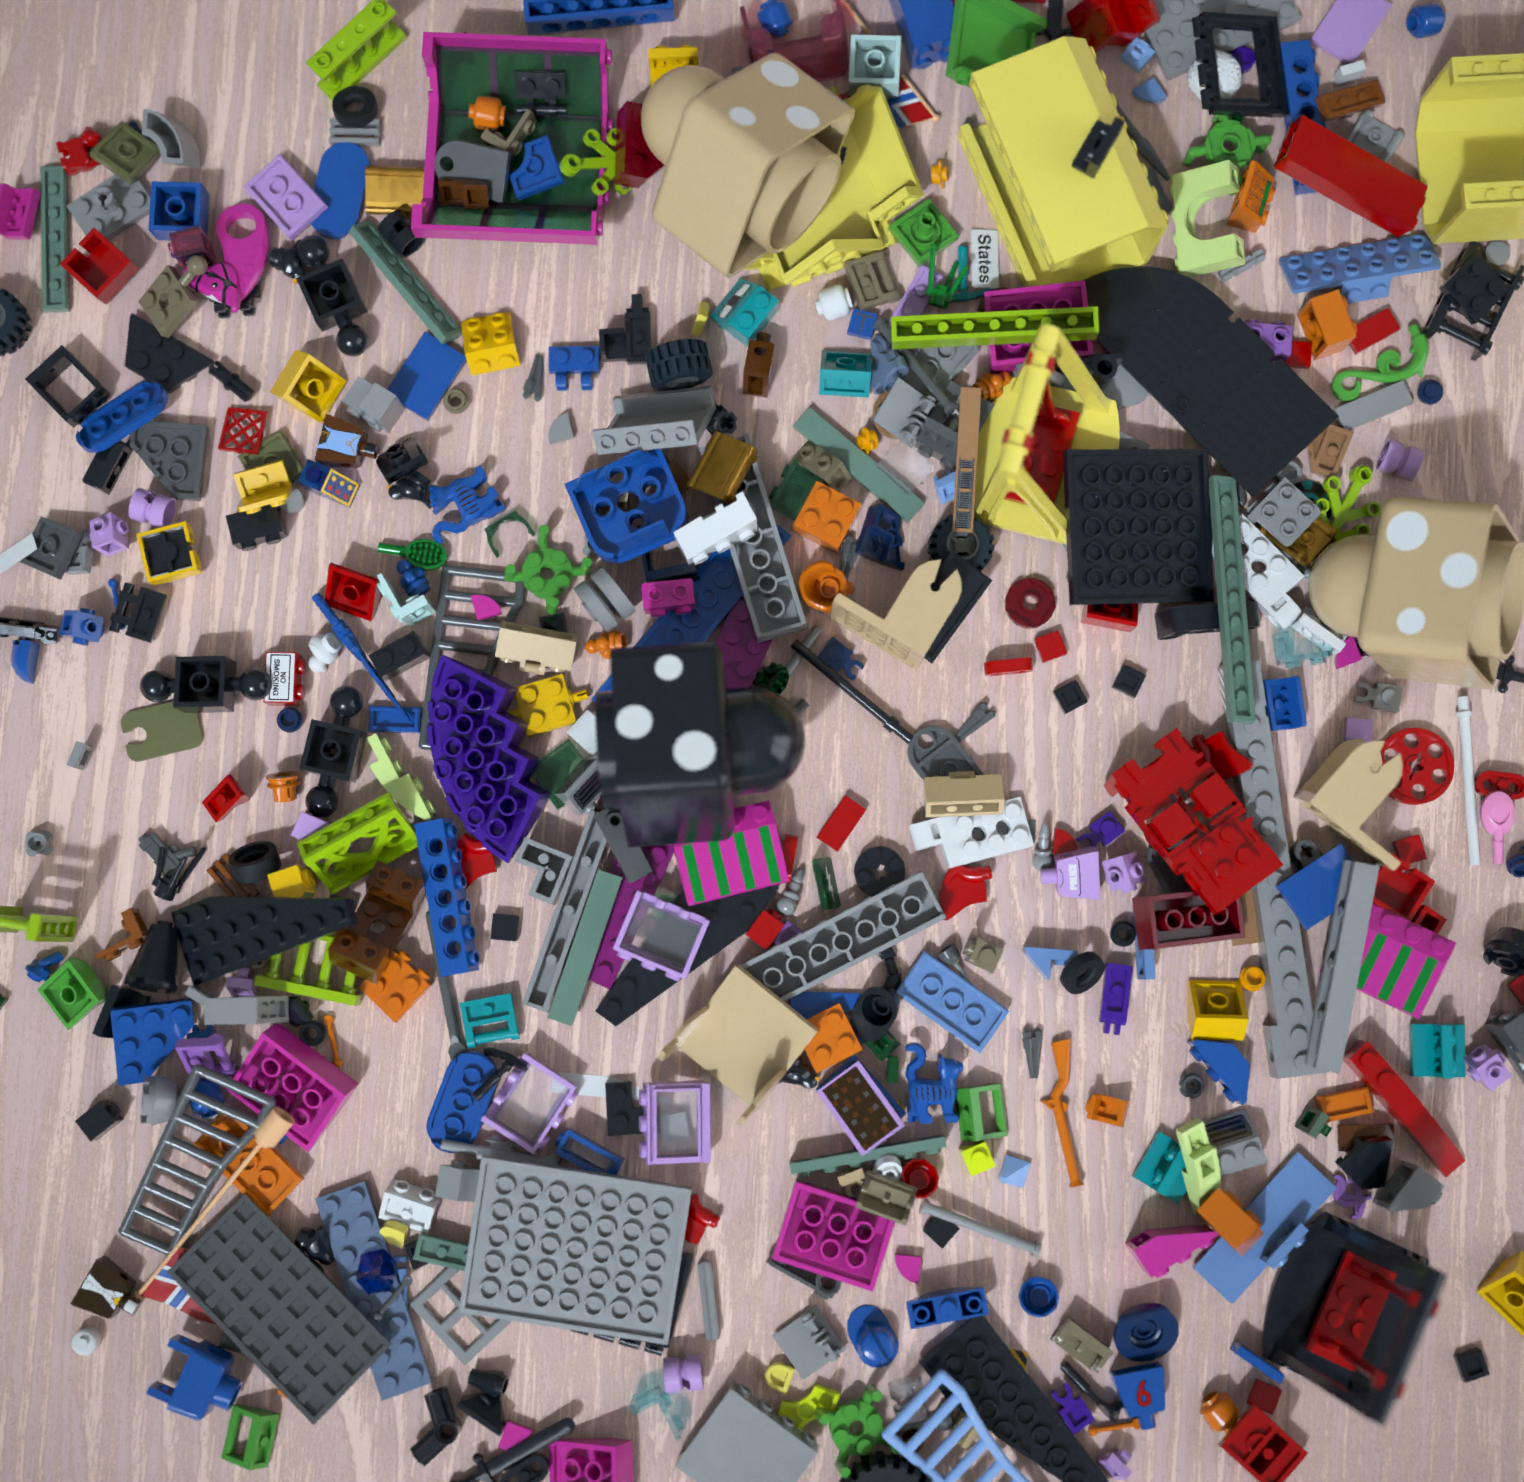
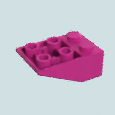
(1162, 1247)

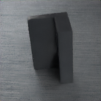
(107, 467)
(117, 997)

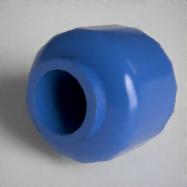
(775, 17)
(1425, 20)
(210, 1089)

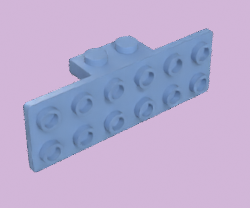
(1362, 269)
(1282, 1210)

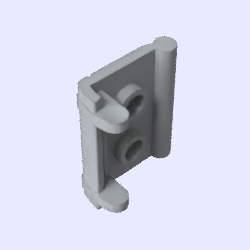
(1375, 137)

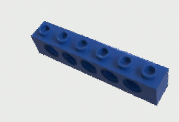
(576, 15)
(1302, 56)
(436, 888)

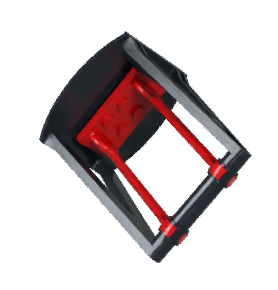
(1351, 1314)

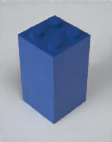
(924, 29)

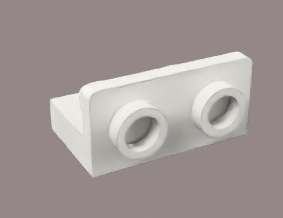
(1317, 632)
(409, 1205)

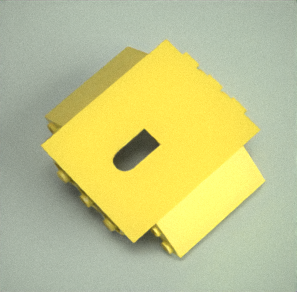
(870, 191)

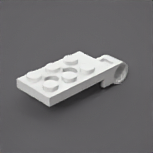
(1274, 583)
(956, 837)

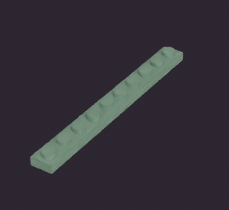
(1231, 600)

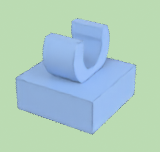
(1137, 55)
(945, 487)

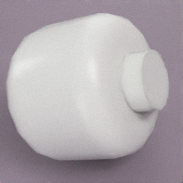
(86, 1340)

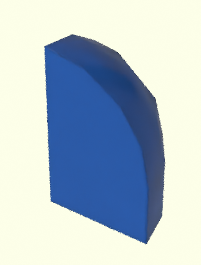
(24, 659)

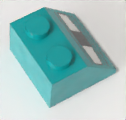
(745, 310)

